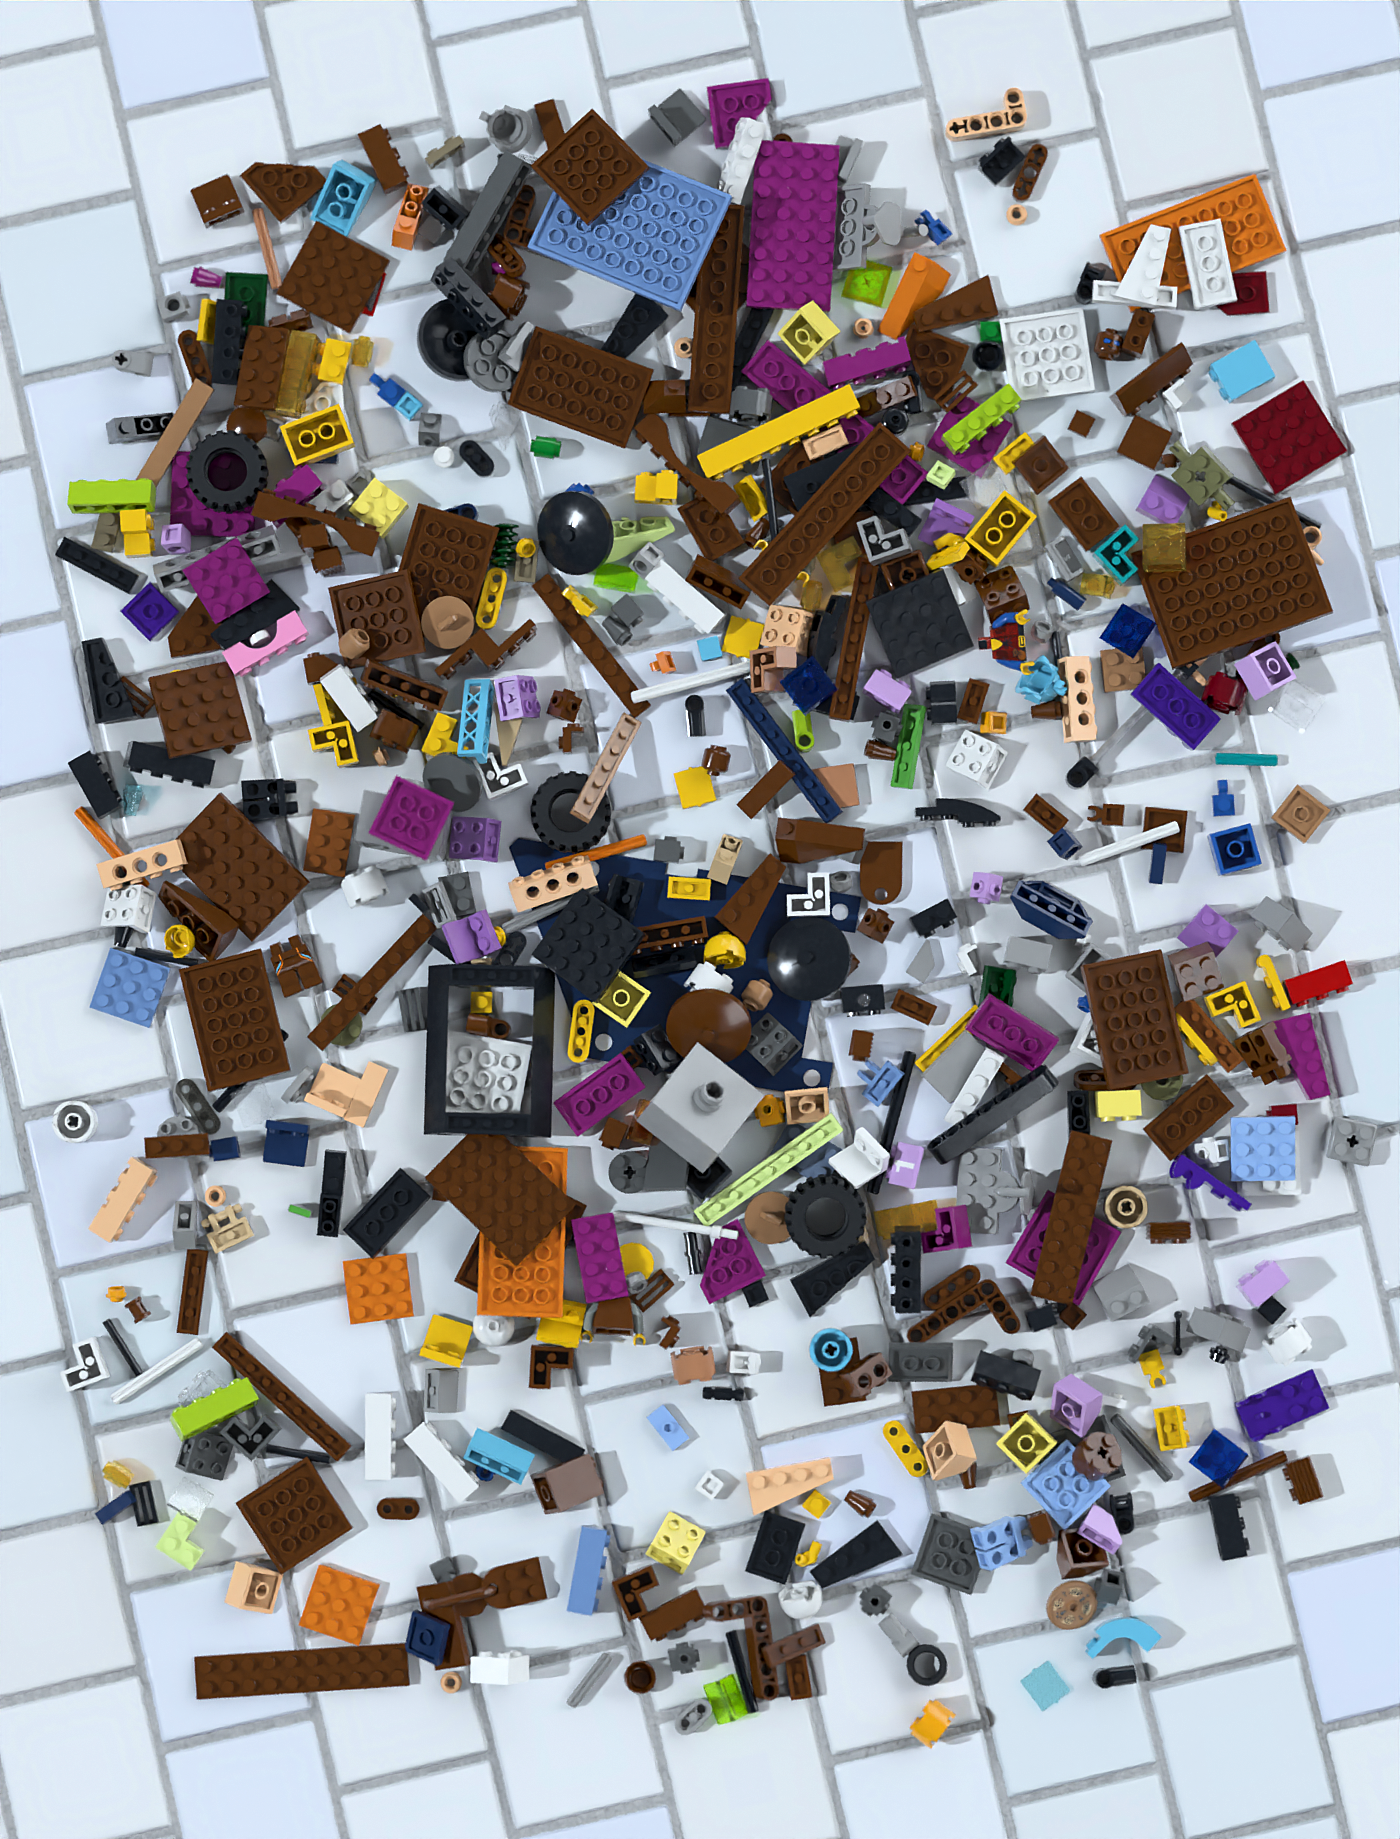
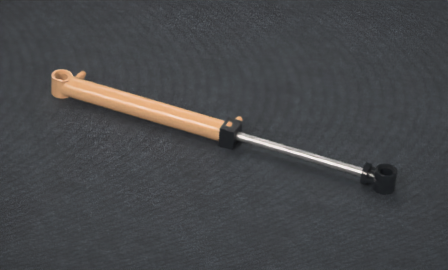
(1087, 768)

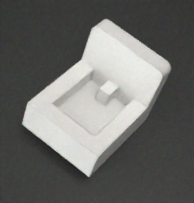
(965, 964)
(743, 1362)
(1113, 1400)

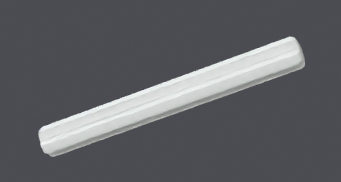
(1128, 843)
(156, 1371)

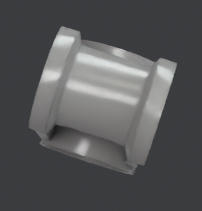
(137, 362)

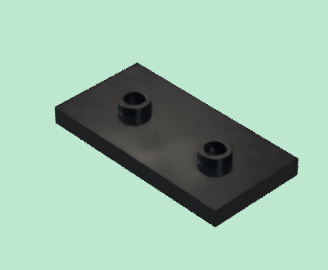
(807, 481)
(386, 1213)

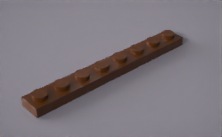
(853, 641)
(589, 644)
(372, 982)
(282, 1396)

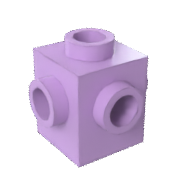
(986, 887)

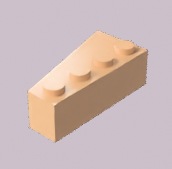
(123, 1200)
(780, 1483)

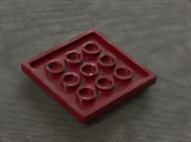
(1289, 437)

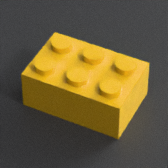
(317, 436)
(1000, 528)

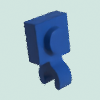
(936, 229)
(389, 390)
(1223, 803)

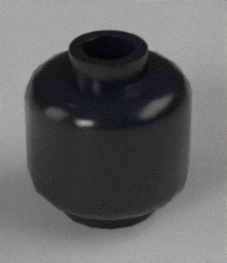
(895, 414)

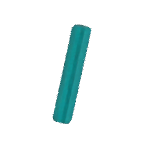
(1246, 759)

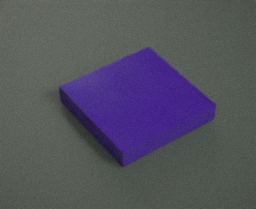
(150, 611)

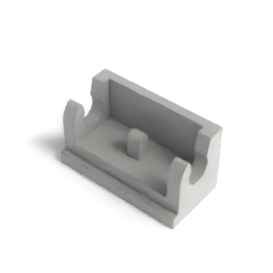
(1064, 559)

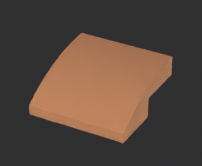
(840, 783)

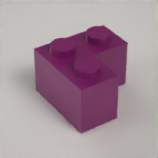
(952, 1230)

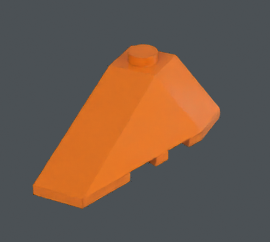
(919, 286)

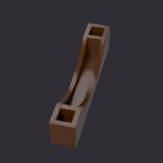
(716, 493)
(273, 508)

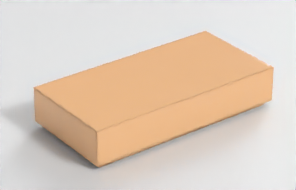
(825, 442)

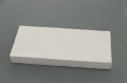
(1207, 264)

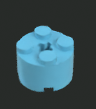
(836, 1339)

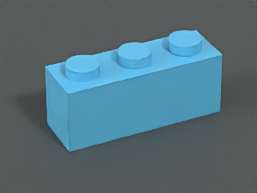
(499, 1456)

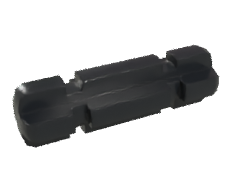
(721, 1393)

